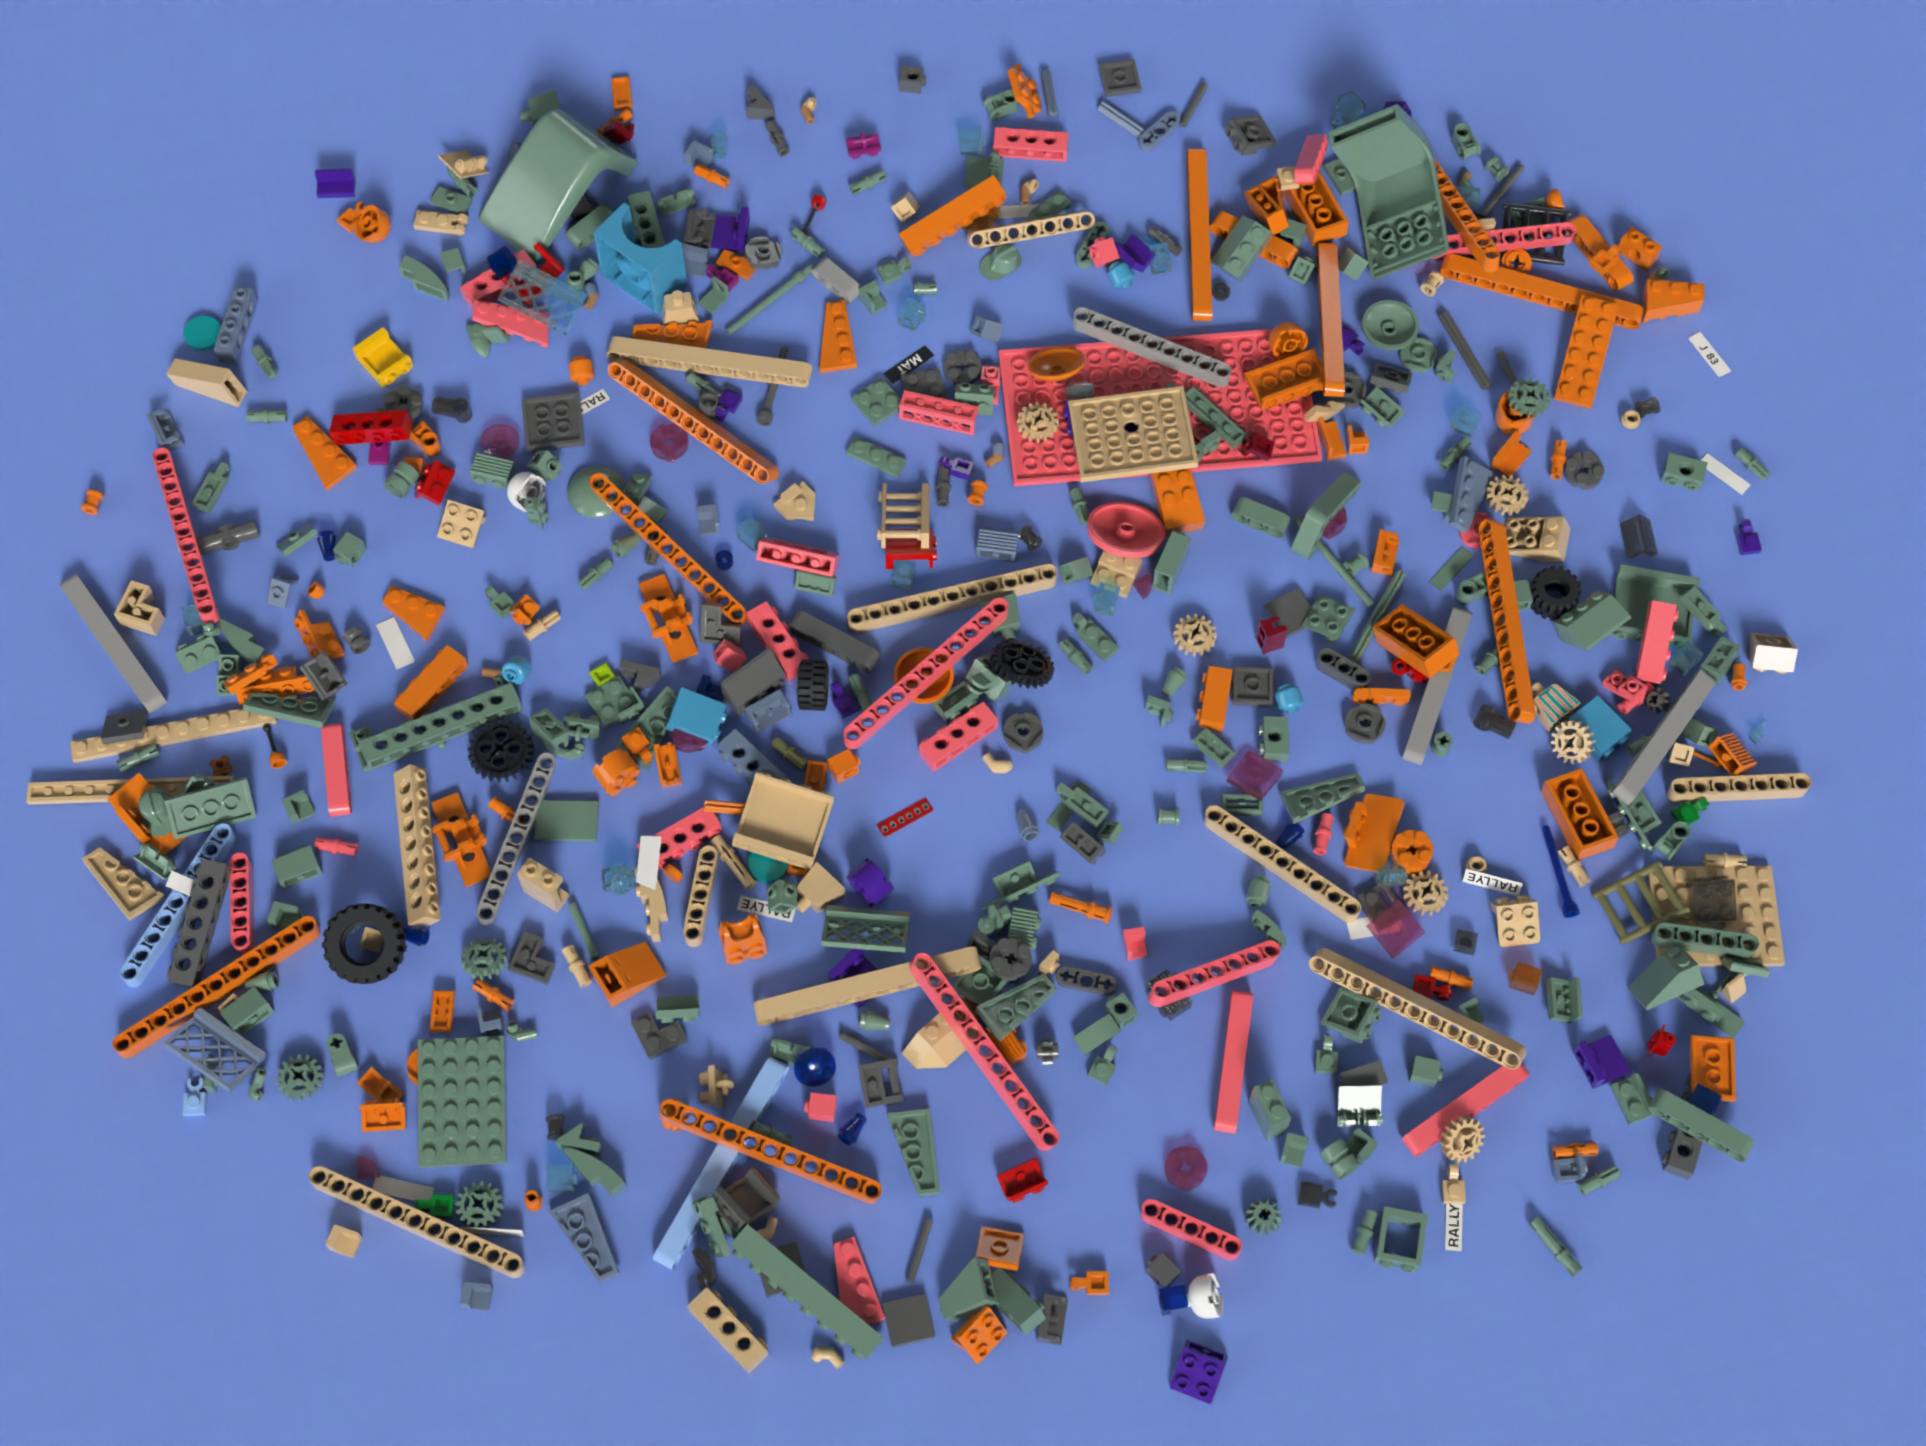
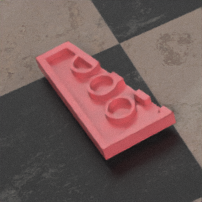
(511, 321)
(855, 1284)

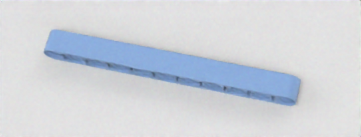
(720, 1163)

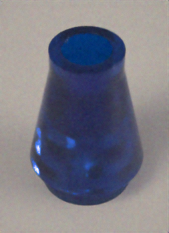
(327, 542)
(1289, 835)
(417, 934)
(851, 1130)

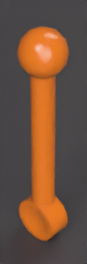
(1716, 763)

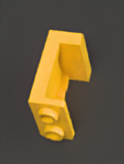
(382, 357)

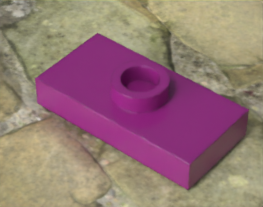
(379, 453)

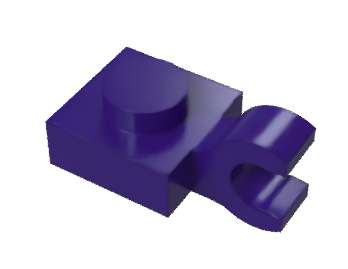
(1350, 341)
(728, 402)
(958, 468)
(1748, 541)
(844, 703)

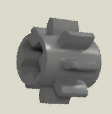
(1658, 700)
(1047, 1051)

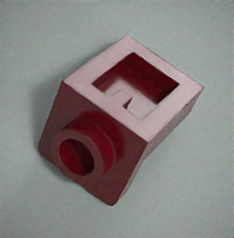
(619, 133)
(1258, 446)

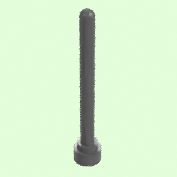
(765, 415)

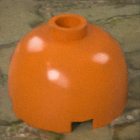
(372, 225)
(1287, 340)

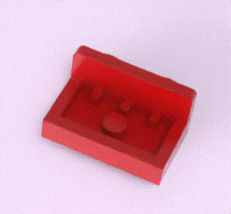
(435, 482)
(1022, 1180)

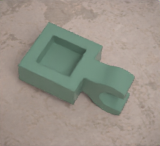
(892, 272)
(1208, 444)
(501, 603)
(1326, 1060)
(1103, 1068)
(209, 1085)

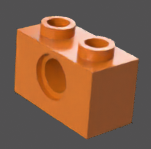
(1639, 248)

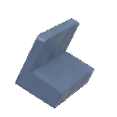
(695, 260)

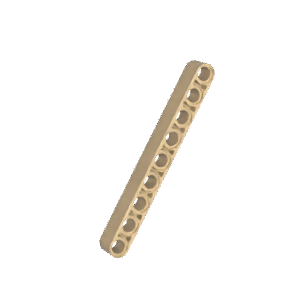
(1284, 872)

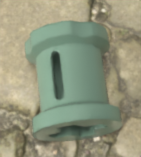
(1497, 168)
(1356, 564)
(1437, 748)
(1168, 816)

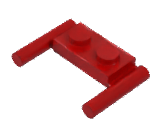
(550, 267)

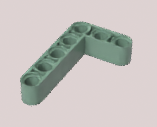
(1323, 512)

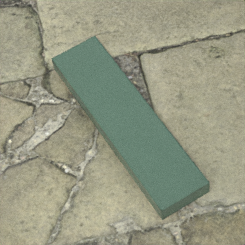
(1214, 418)

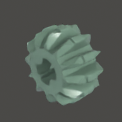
(1272, 1219)

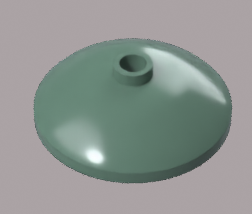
(1392, 317)
(583, 498)

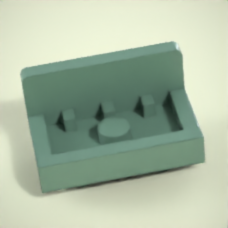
(976, 395)
(1382, 407)
(198, 654)
(955, 702)
(1564, 999)
(678, 1007)

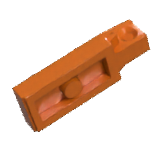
(250, 674)

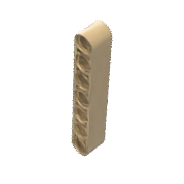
(1039, 225)
(1746, 782)

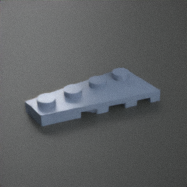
(1468, 492)
(585, 1231)

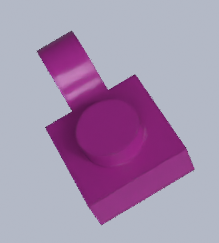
(724, 276)

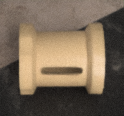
(1432, 283)

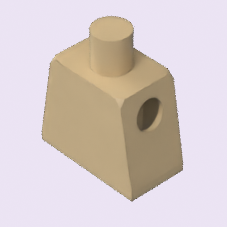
(679, 308)
(818, 890)

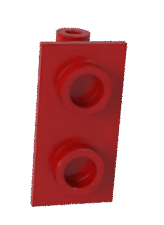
(1661, 1042)

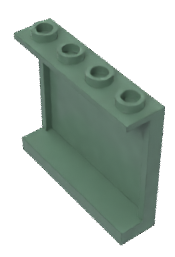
(1638, 586)

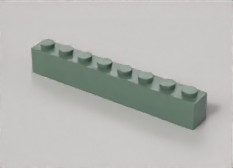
(807, 1292)

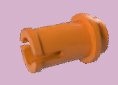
(1738, 681)
(537, 1201)

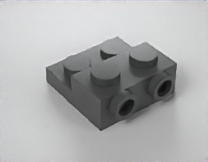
(1249, 134)

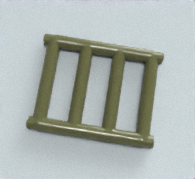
(1643, 928)

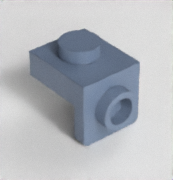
(1569, 1169)

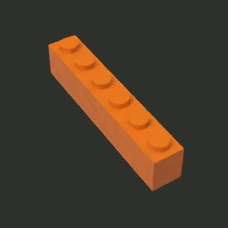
(953, 216)

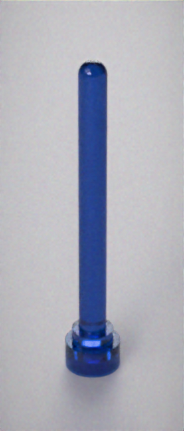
(1569, 907)

